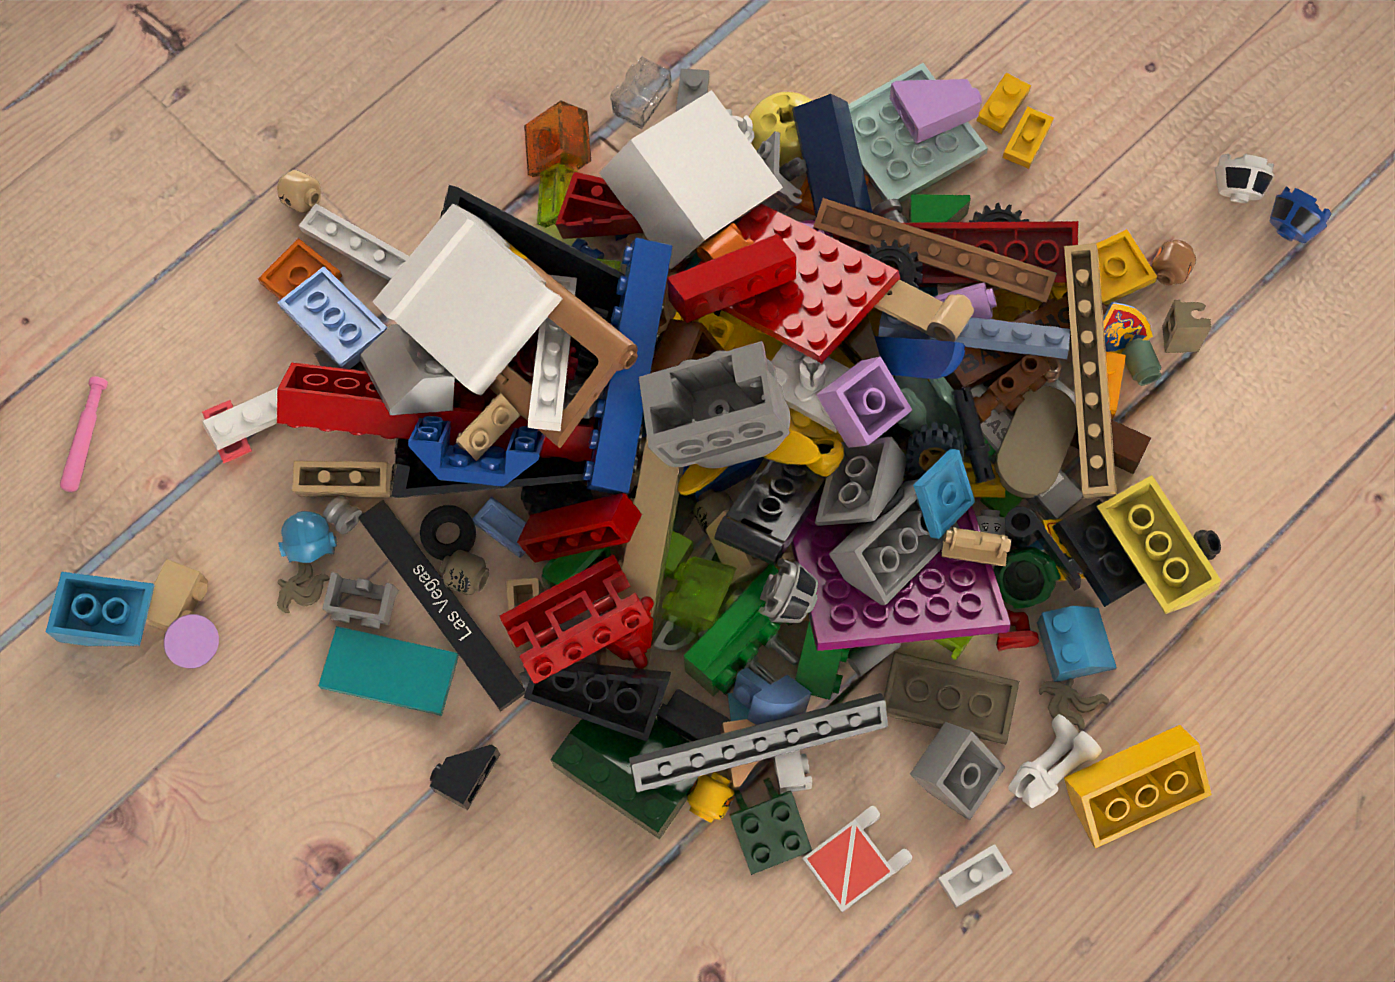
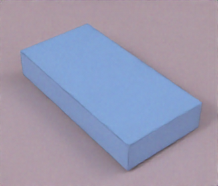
(501, 525)

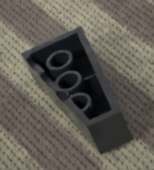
(605, 695)

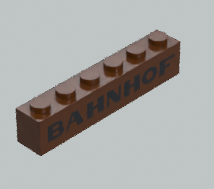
(985, 364)

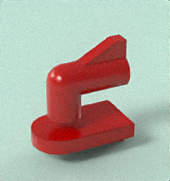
(1022, 637)

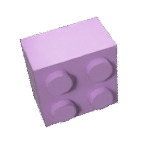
(864, 402)

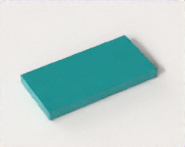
(388, 670)

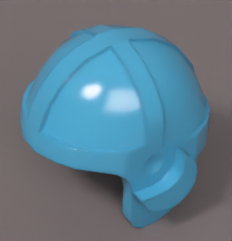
(306, 537)

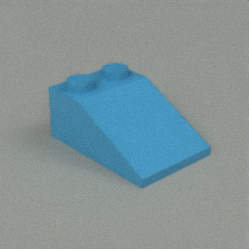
(99, 610)

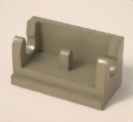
(1182, 330)

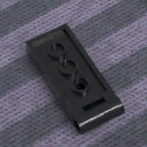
(770, 510)

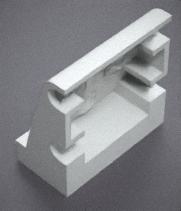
(467, 298)

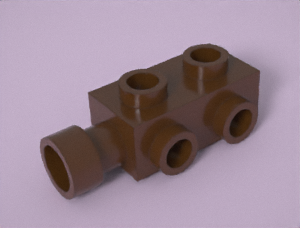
(1011, 386)

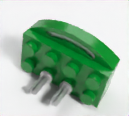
(736, 641)

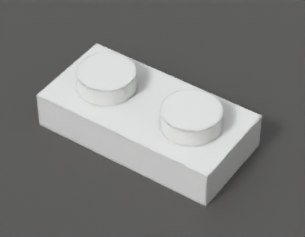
(975, 876)

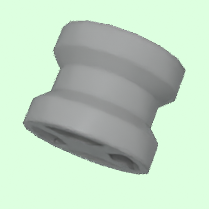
(342, 514)

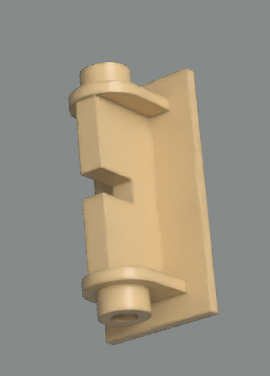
(487, 427)
(975, 546)

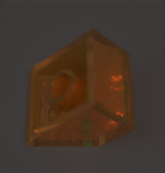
(557, 137)

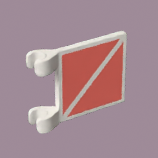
(851, 863)

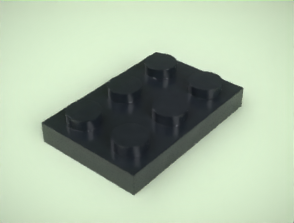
(1098, 554)

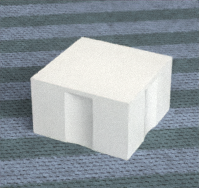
(690, 177)

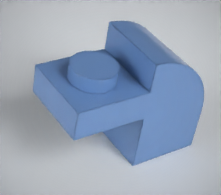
(769, 701)

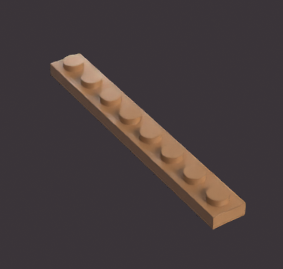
(937, 250)

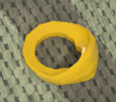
(828, 462)

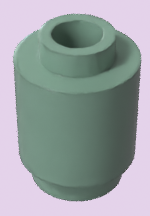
(1142, 361)

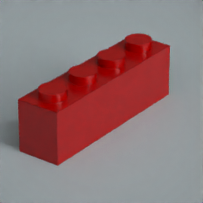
(731, 278)
(579, 528)

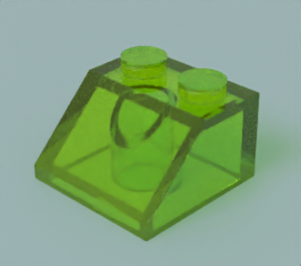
(697, 594)

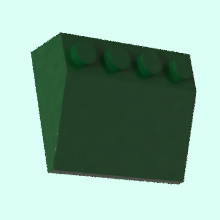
(600, 763)

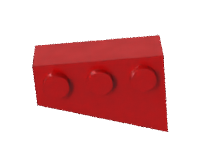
(593, 210)

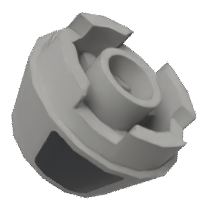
(789, 593)

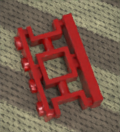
(566, 602)

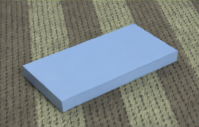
(332, 317)

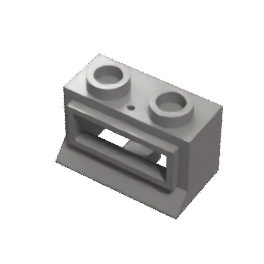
(363, 588)

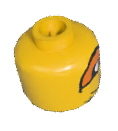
(710, 797)

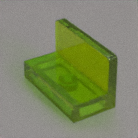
(552, 192)

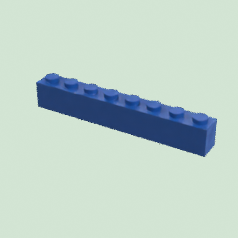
(621, 405)

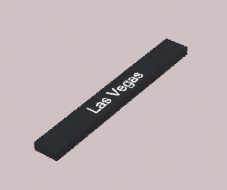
(442, 605)

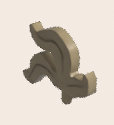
(302, 595)
(1059, 703)

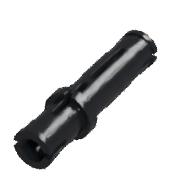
(973, 435)

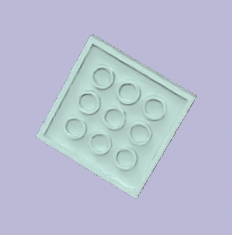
(890, 154)

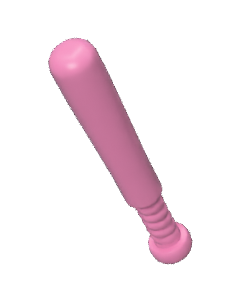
(79, 449)

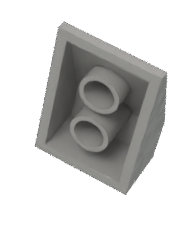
(862, 483)

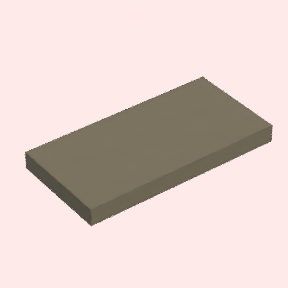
(941, 693)

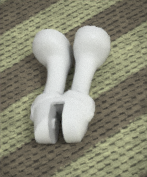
(1032, 779)

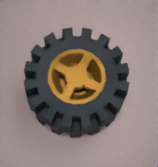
(921, 444)

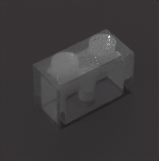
(640, 92)

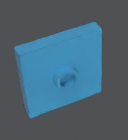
(944, 493)

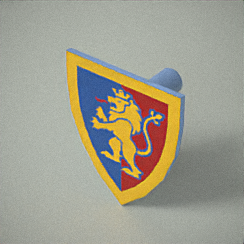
(1123, 325)

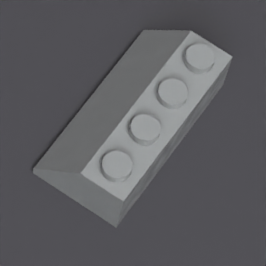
(407, 374)
(888, 551)

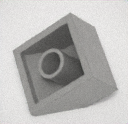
(958, 769)

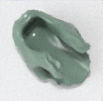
(930, 404)

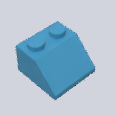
(1075, 642)

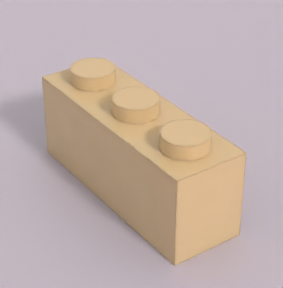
(343, 478)

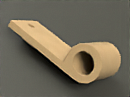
(924, 312)

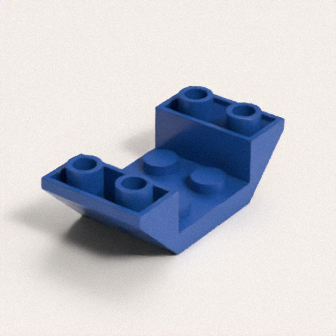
(451, 463)

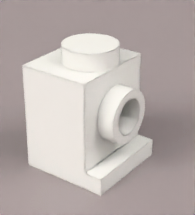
(791, 770)

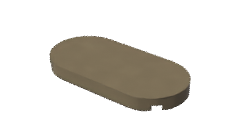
(1036, 442)

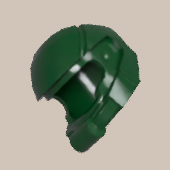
(1027, 577)

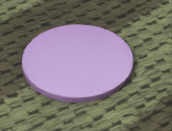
(191, 641)

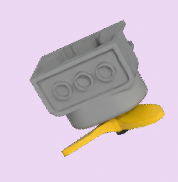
(720, 415)

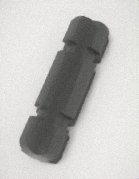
(793, 169)

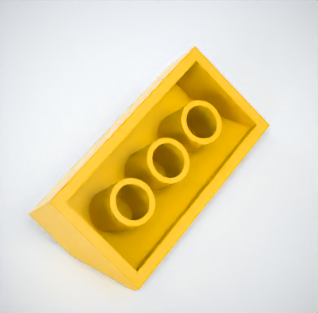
(1138, 785)

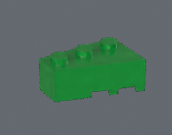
(819, 669)

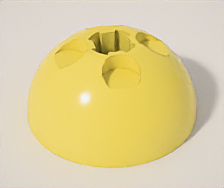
(776, 115)

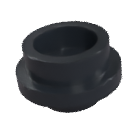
(1208, 543)

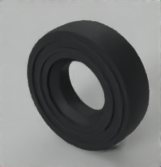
(442, 515)

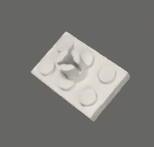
(803, 379)

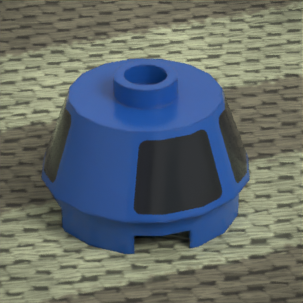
(1298, 216)

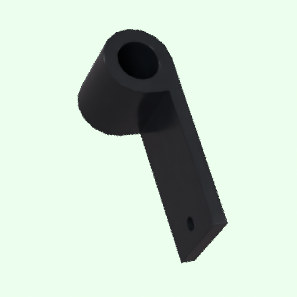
(1025, 528)

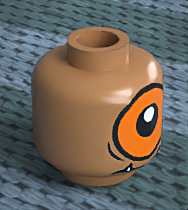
(1174, 262)

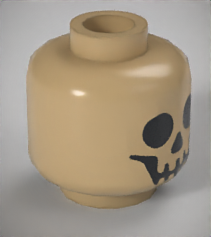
(299, 191)

